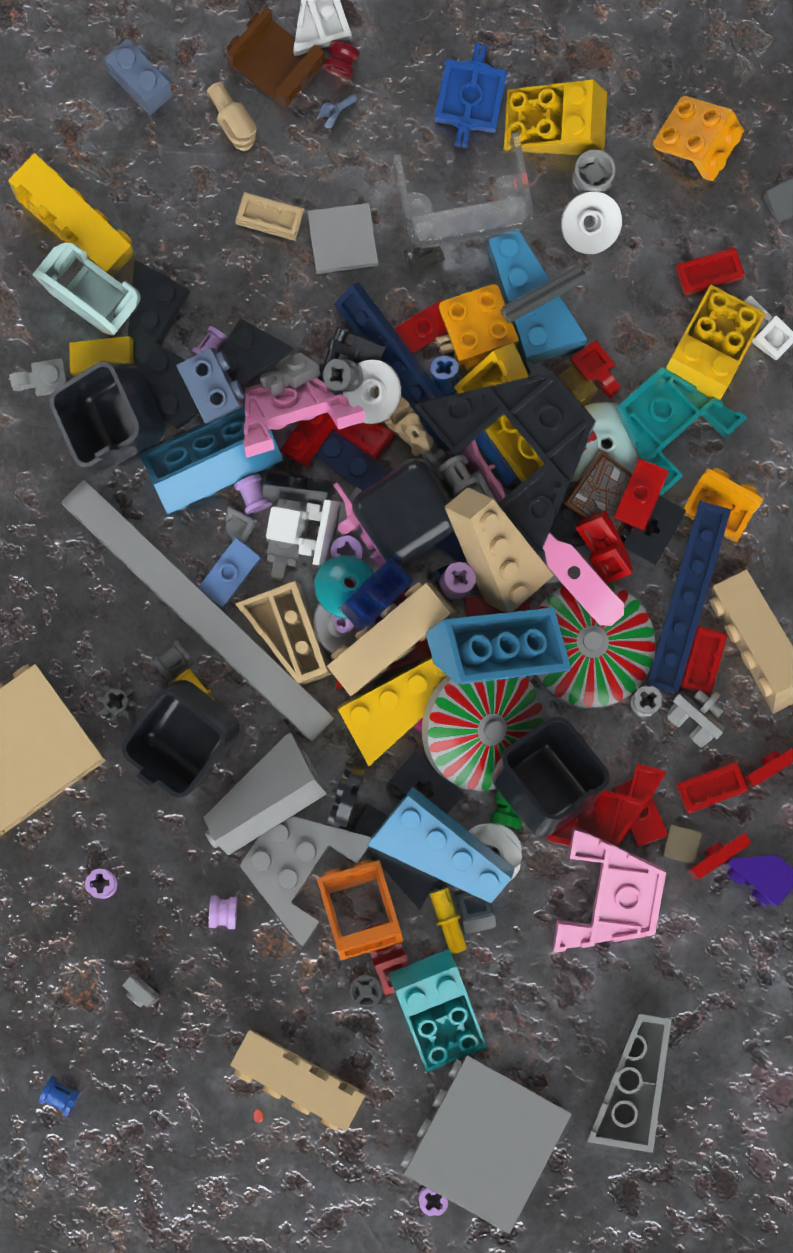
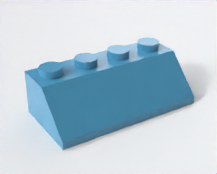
(204, 461)
(498, 646)

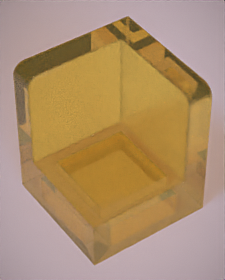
(582, 390)

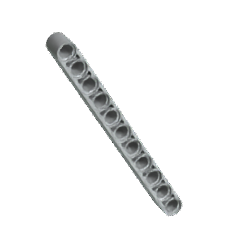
(197, 610)

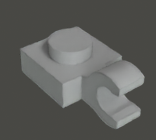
(44, 377)

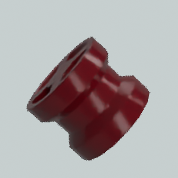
(341, 59)

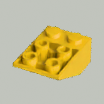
(557, 117)
(715, 342)

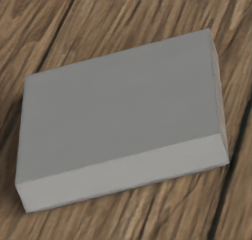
(342, 238)

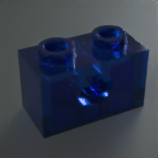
(375, 594)

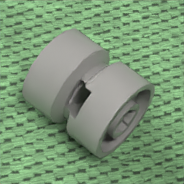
(593, 173)

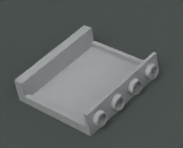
(485, 1143)

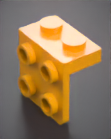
(700, 134)
(476, 325)
(718, 489)

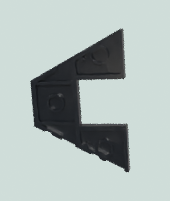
(246, 349)
(547, 419)

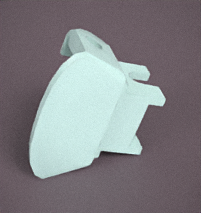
(91, 292)

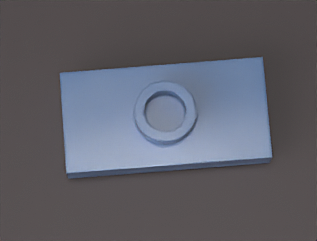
(230, 572)

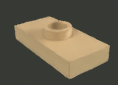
(269, 216)

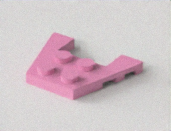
(292, 405)
(625, 896)

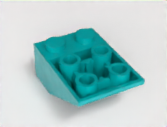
(437, 1010)

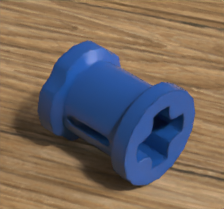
(448, 374)
(59, 1096)

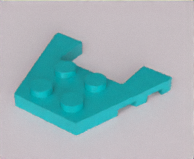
(663, 410)

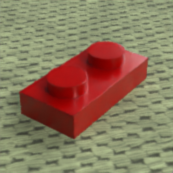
(308, 438)

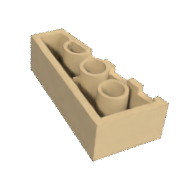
(757, 636)

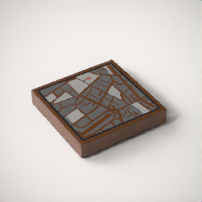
(600, 489)

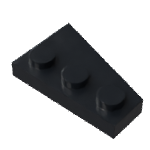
(411, 880)

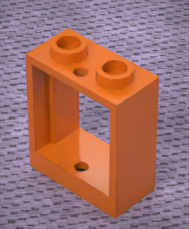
(369, 939)

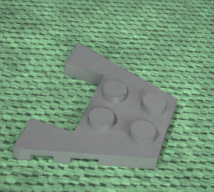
(285, 860)

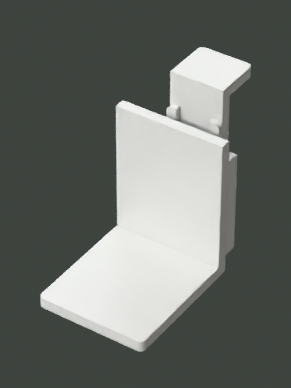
(292, 528)

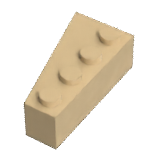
(496, 551)
(391, 637)
(298, 1080)

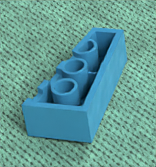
(547, 329)
(439, 846)

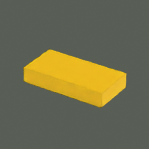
(88, 353)

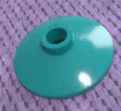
(330, 584)

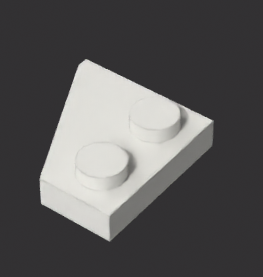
(319, 25)

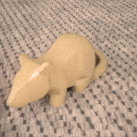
(408, 427)

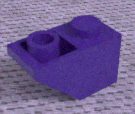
(765, 875)

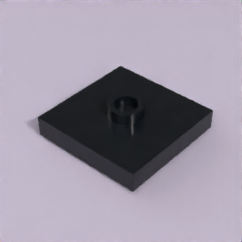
(296, 488)

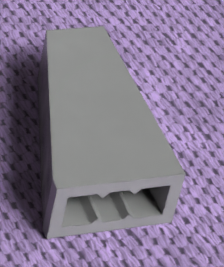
(265, 796)

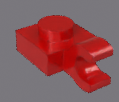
(595, 365)

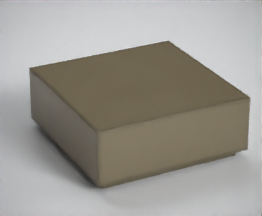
(682, 844)

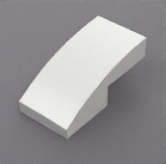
(773, 334)

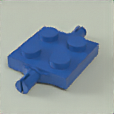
(470, 95)

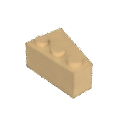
(288, 628)

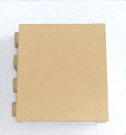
(39, 746)

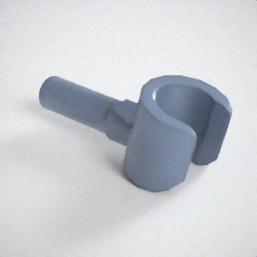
(332, 111)

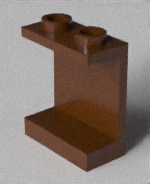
(268, 60)

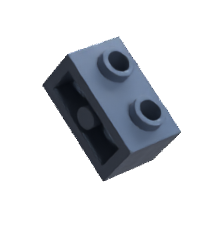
(138, 76)
(211, 384)

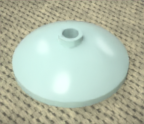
(608, 427)

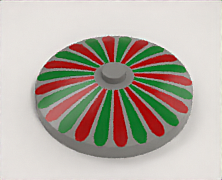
(603, 659)
(474, 724)

